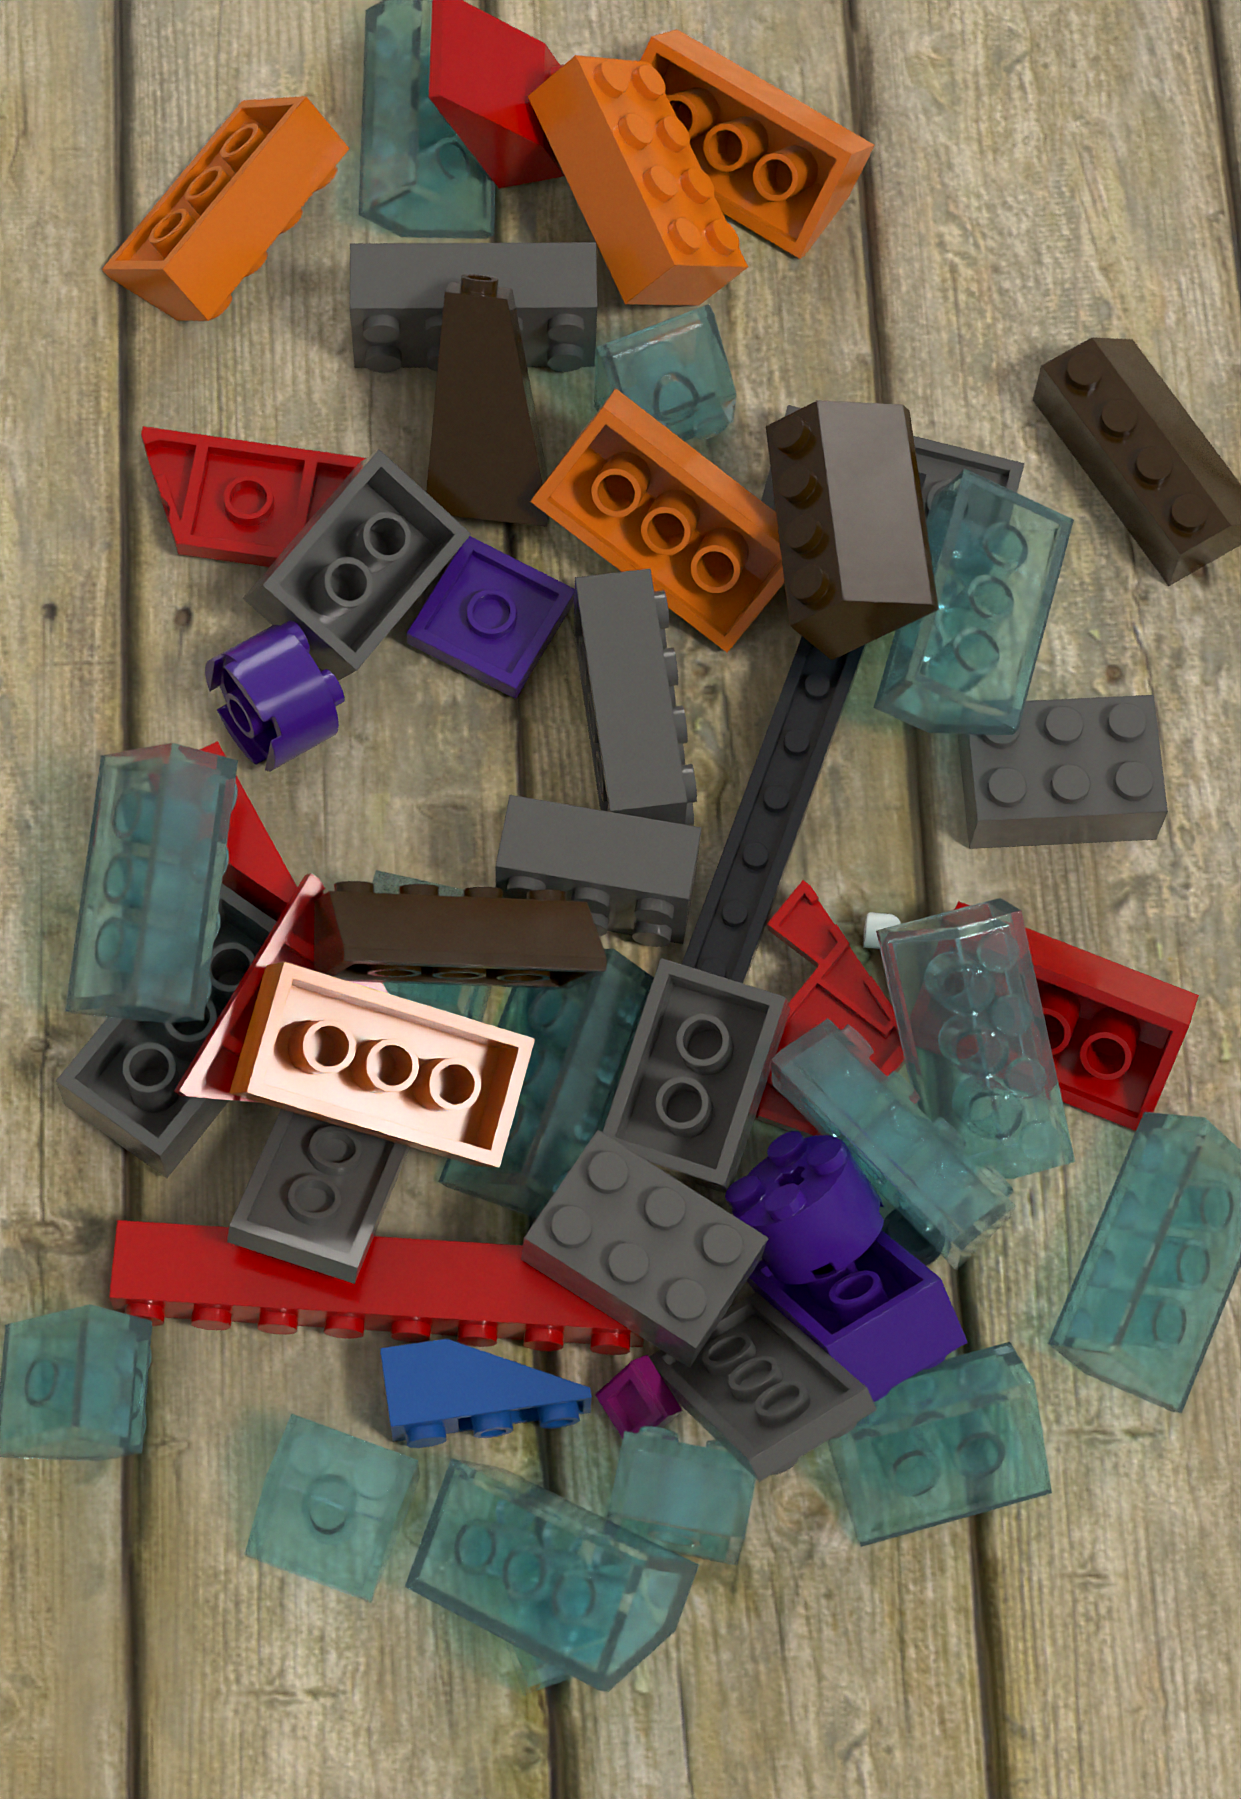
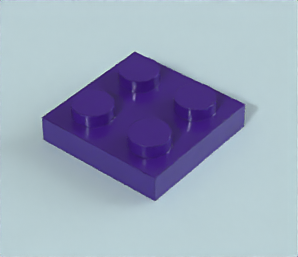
(491, 616)

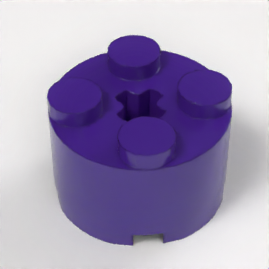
(275, 695)
(809, 1205)

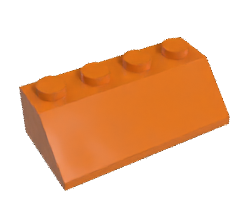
(766, 152)
(228, 207)
(666, 508)

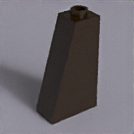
(485, 422)

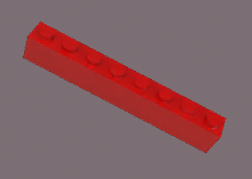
(400, 1289)

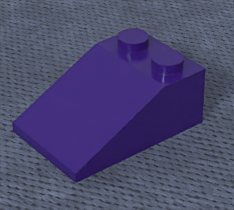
(874, 1317)

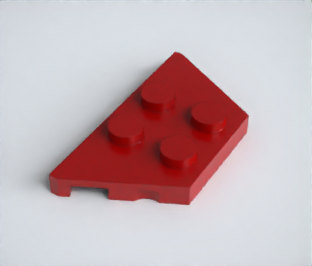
(238, 495)
(289, 941)

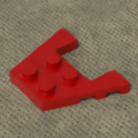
(835, 991)

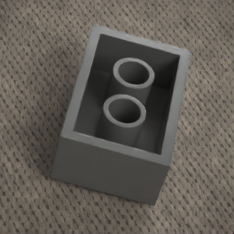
(358, 564)
(1067, 775)
(625, 866)
(696, 1073)
(643, 1248)

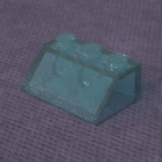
(944, 1447)

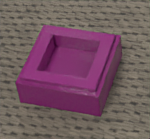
(638, 1398)

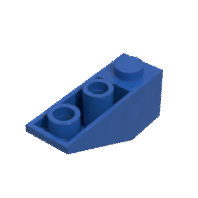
(457, 1388)

